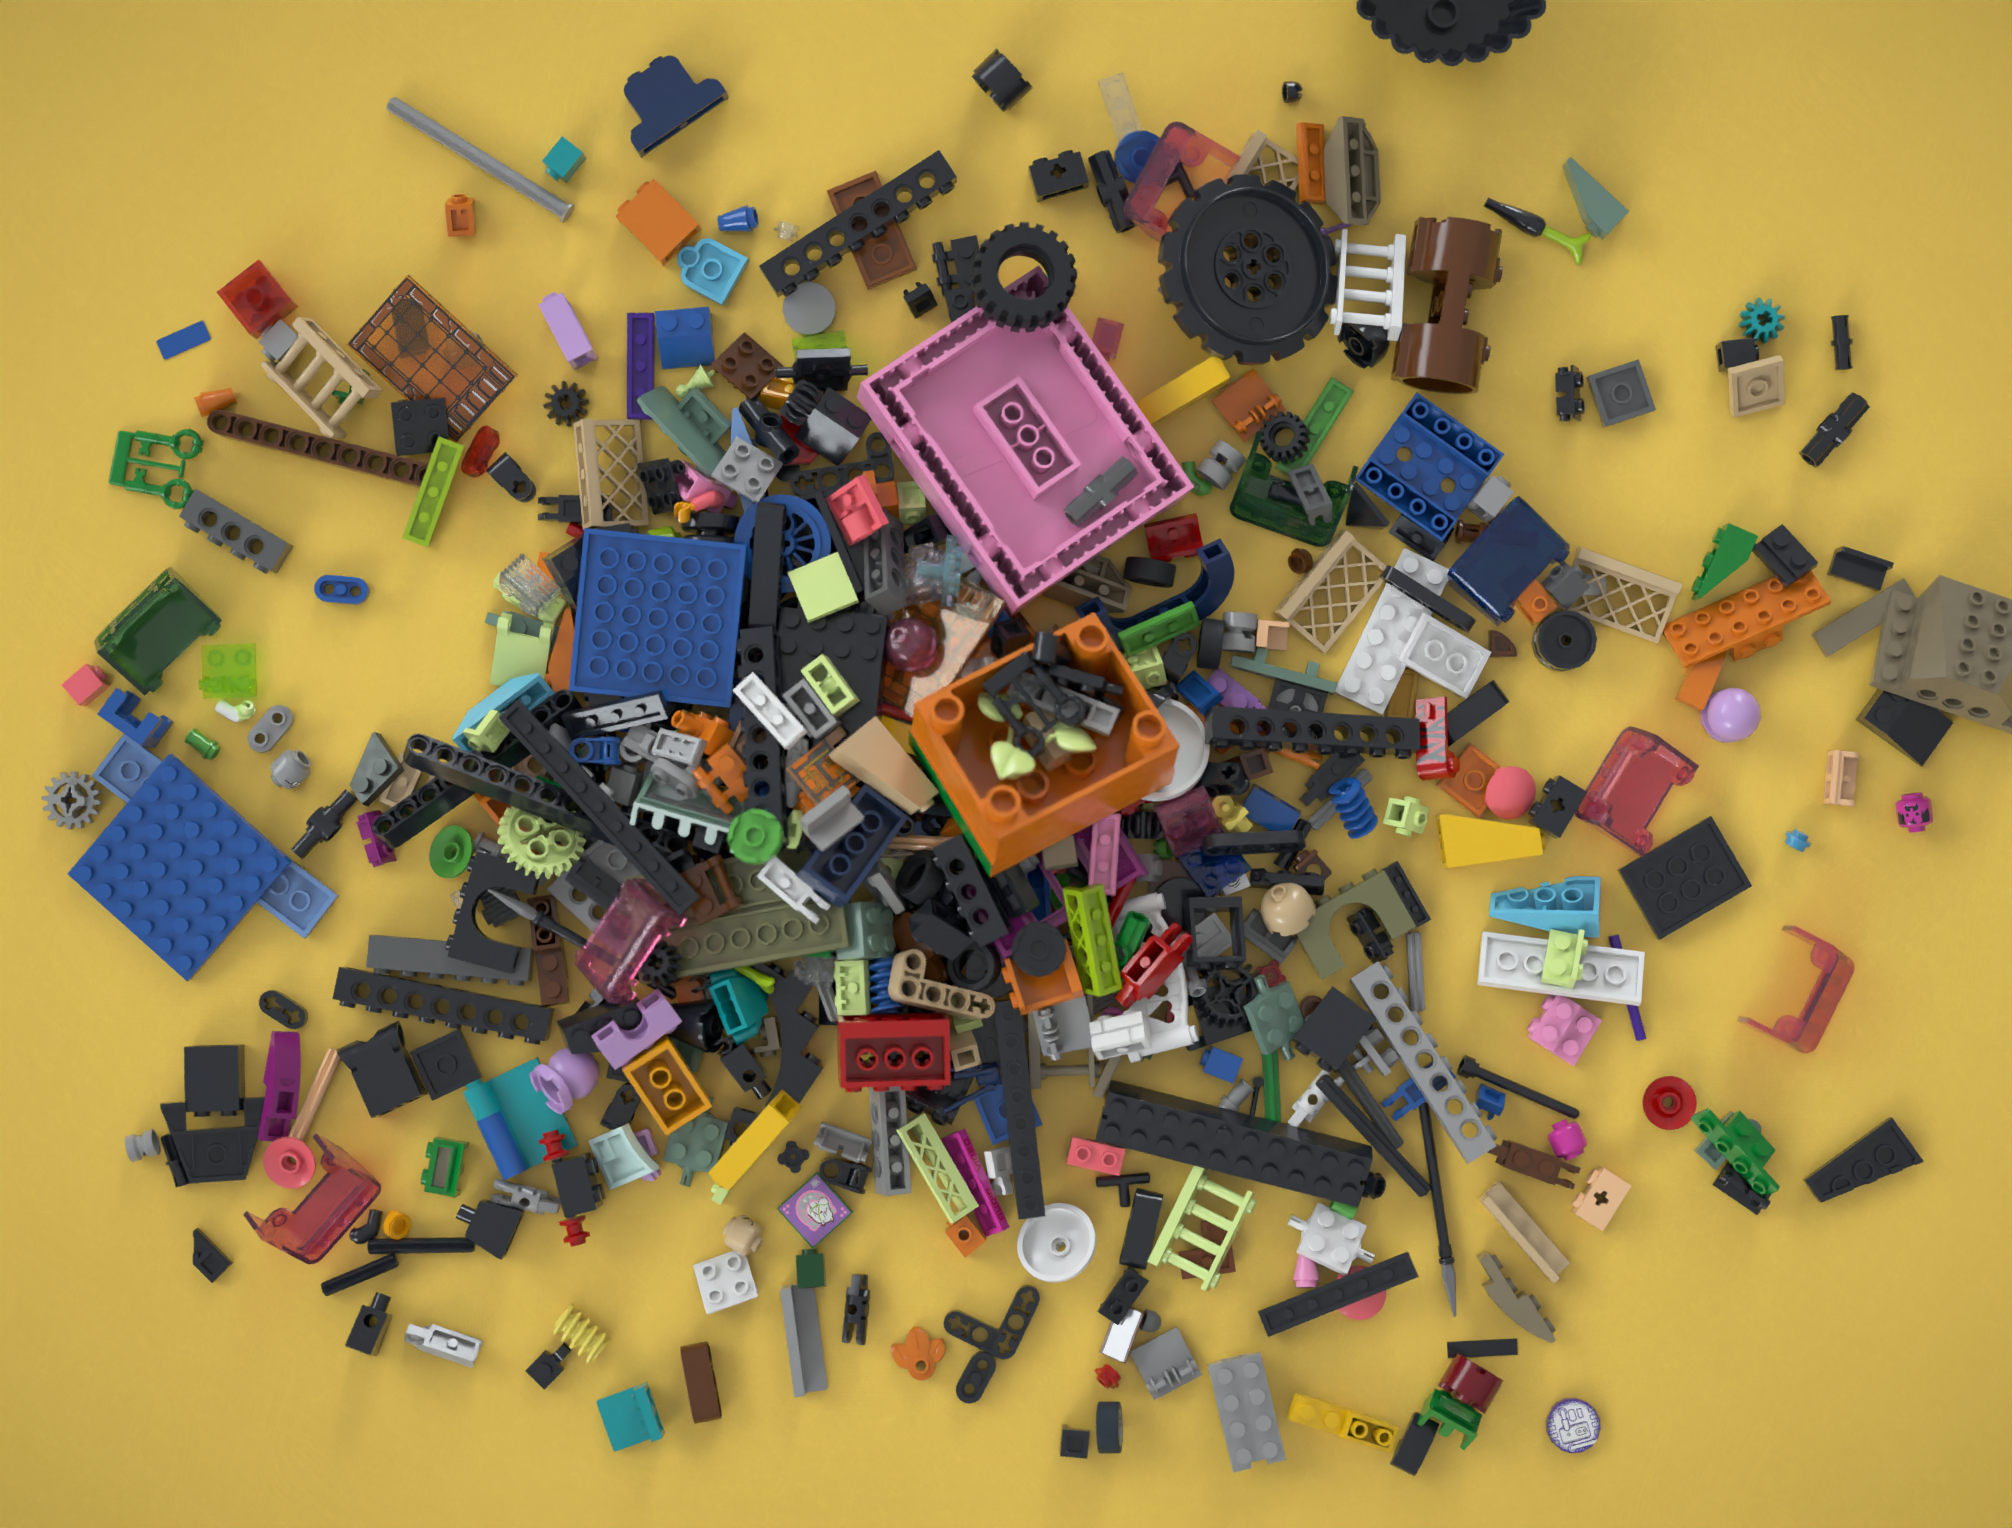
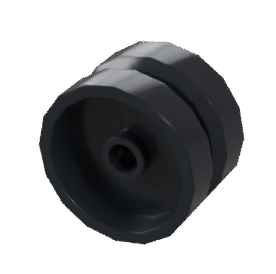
(711, 526)
(1578, 634)

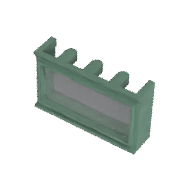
(700, 810)

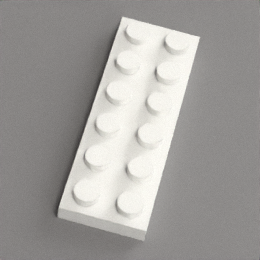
(1373, 666)
(1519, 960)

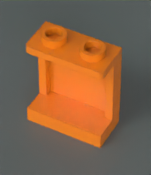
(658, 221)
(1041, 992)

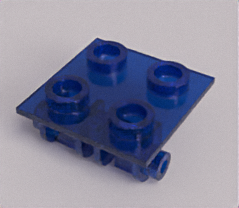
(1213, 872)

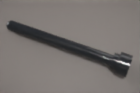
(1469, 1068)

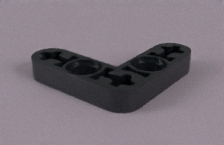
(995, 1335)

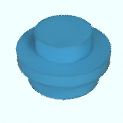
(1797, 840)

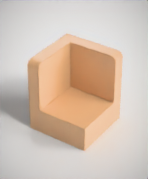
(1272, 634)

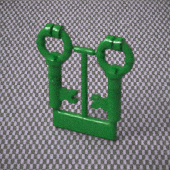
(121, 460)

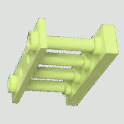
(1175, 1229)

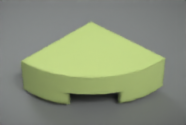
(794, 828)

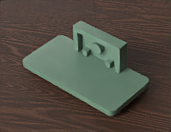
(692, 424)

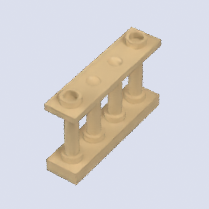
(344, 369)

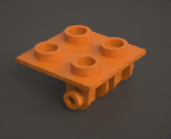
(1248, 404)

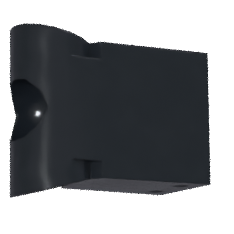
(383, 1070)

